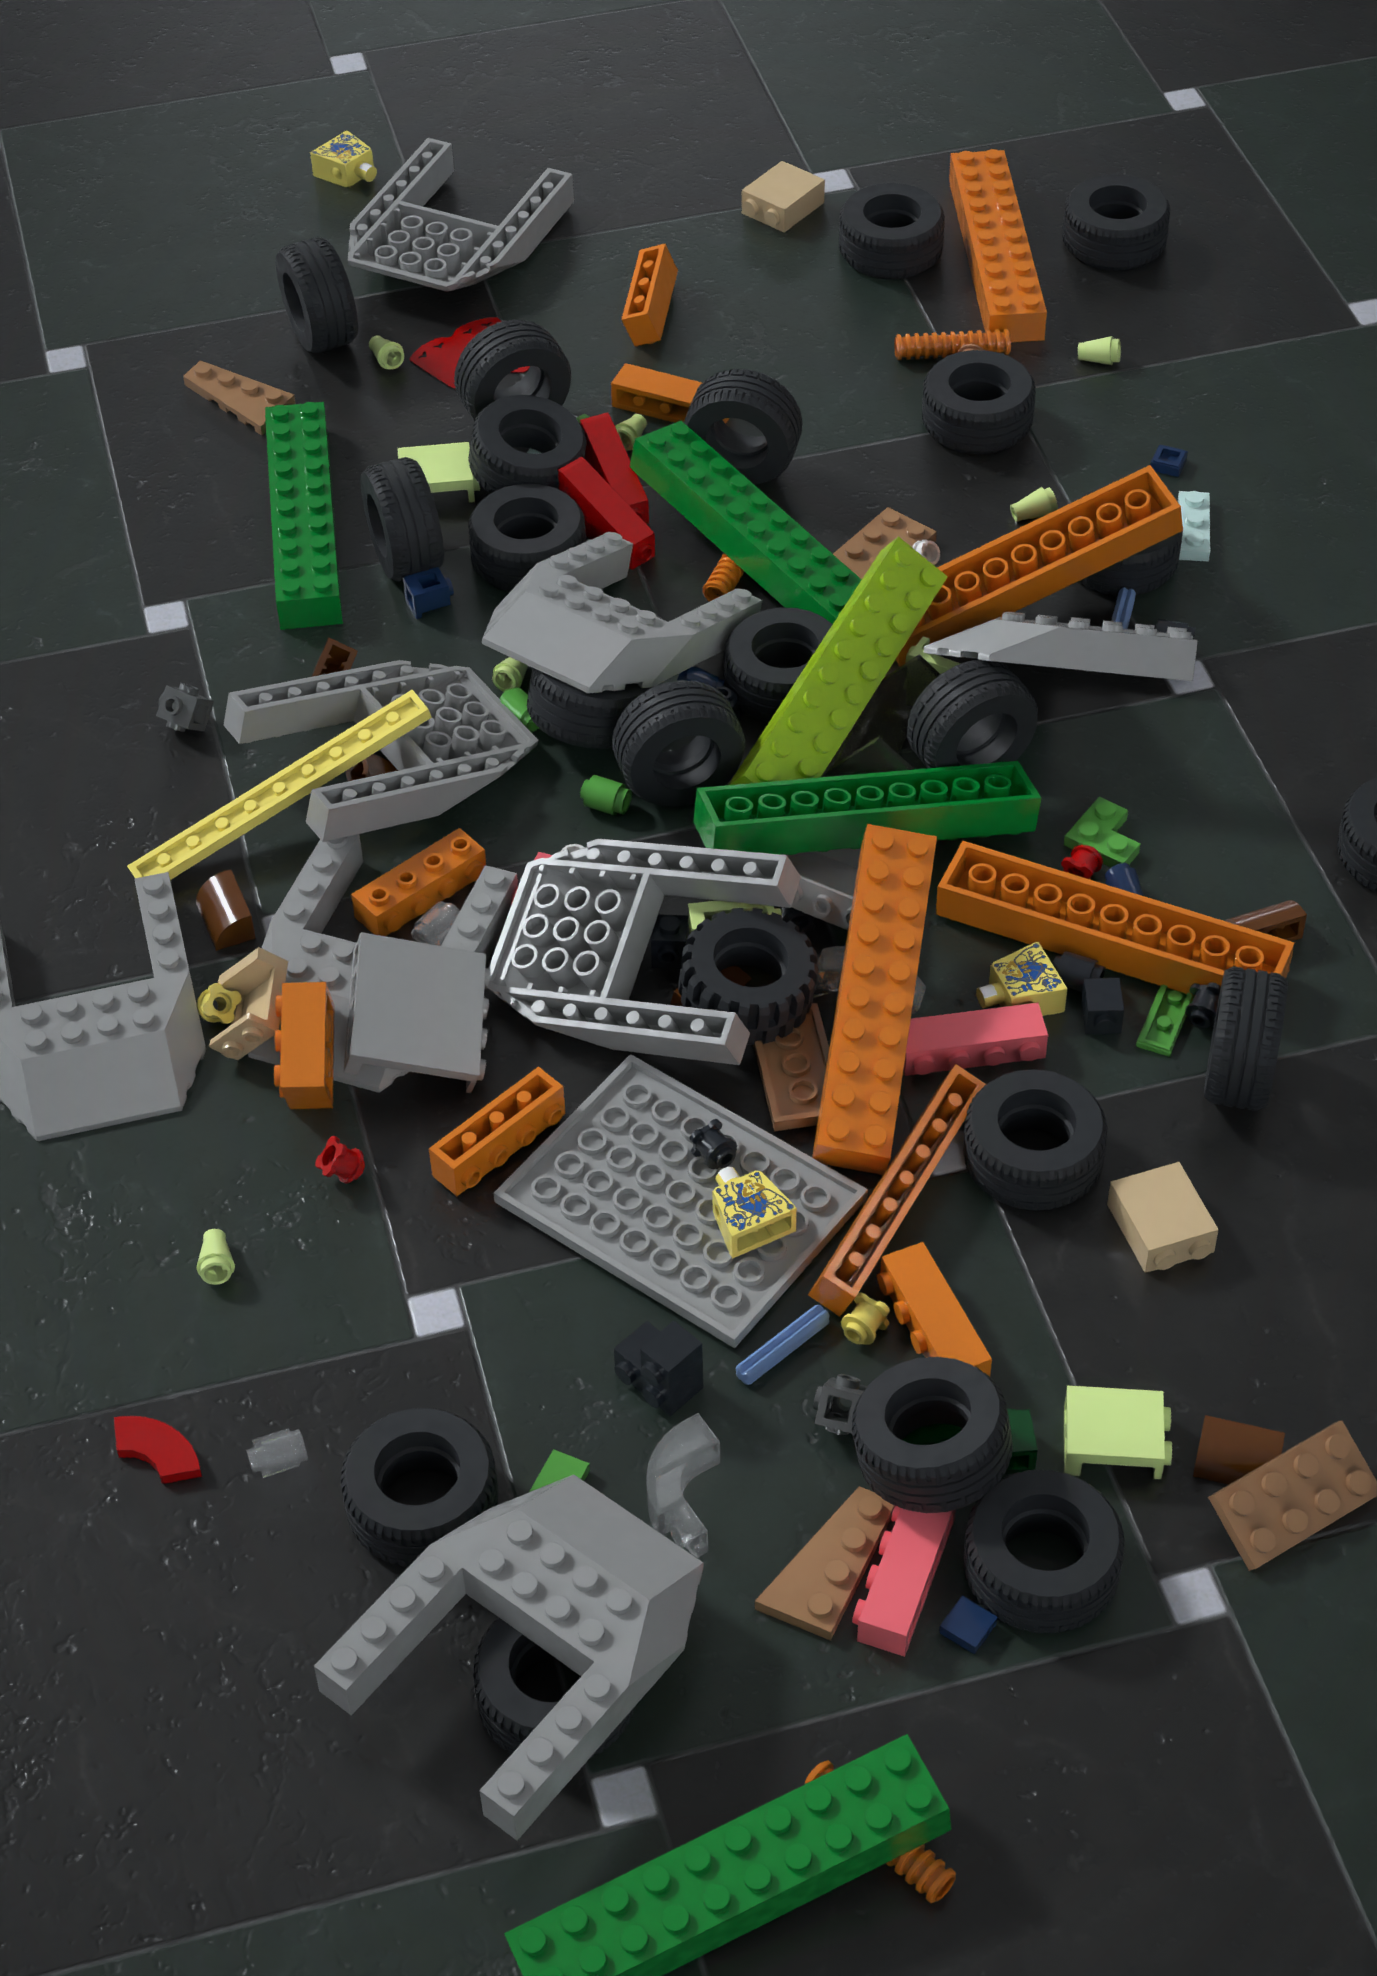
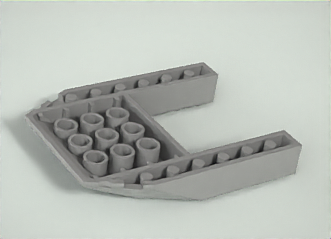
(445, 249)
(599, 642)
(1076, 646)
(437, 763)
(584, 930)
(324, 958)
(105, 1050)
(568, 1577)

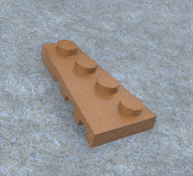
(236, 393)
(827, 1571)

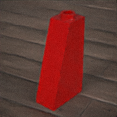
(609, 458)
(606, 510)

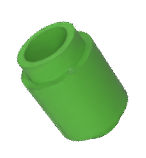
(516, 702)
(606, 795)

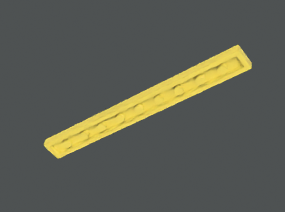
(284, 788)

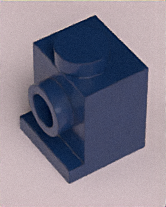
(427, 591)

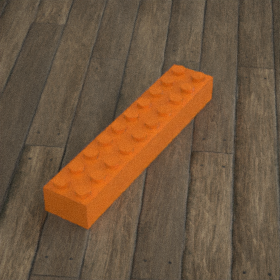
(997, 245)
(1050, 555)
(1100, 921)
(875, 1000)

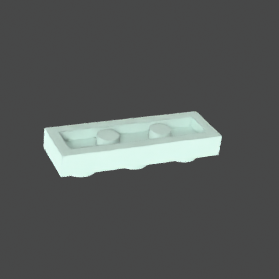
(1196, 525)

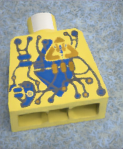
(343, 161)
(1024, 979)
(750, 1211)

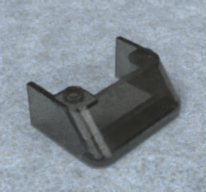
(883, 724)

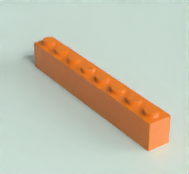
(896, 1192)

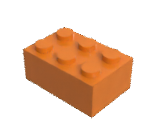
(305, 1045)

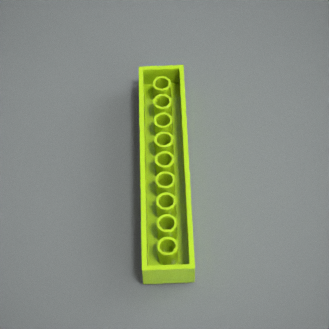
(845, 668)

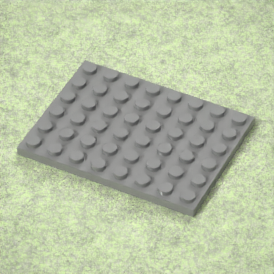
(640, 1204)

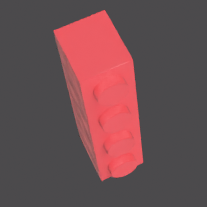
(975, 1039)
(902, 1579)

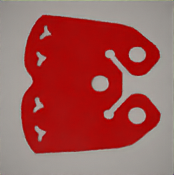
(443, 361)

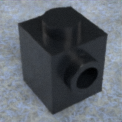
(668, 941)

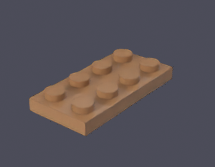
(865, 545)
(795, 1073)
(1295, 1495)

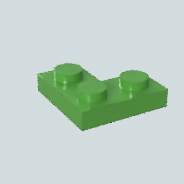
(1099, 829)

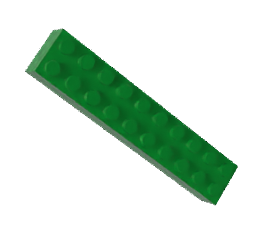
(302, 516)
(743, 521)
(835, 810)
(741, 1872)

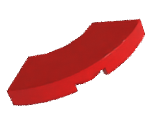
(158, 1445)

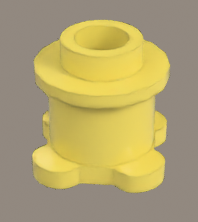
(226, 1002)
(865, 1320)

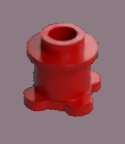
(1083, 861)
(340, 1161)

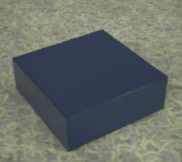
(1169, 460)
(968, 1625)

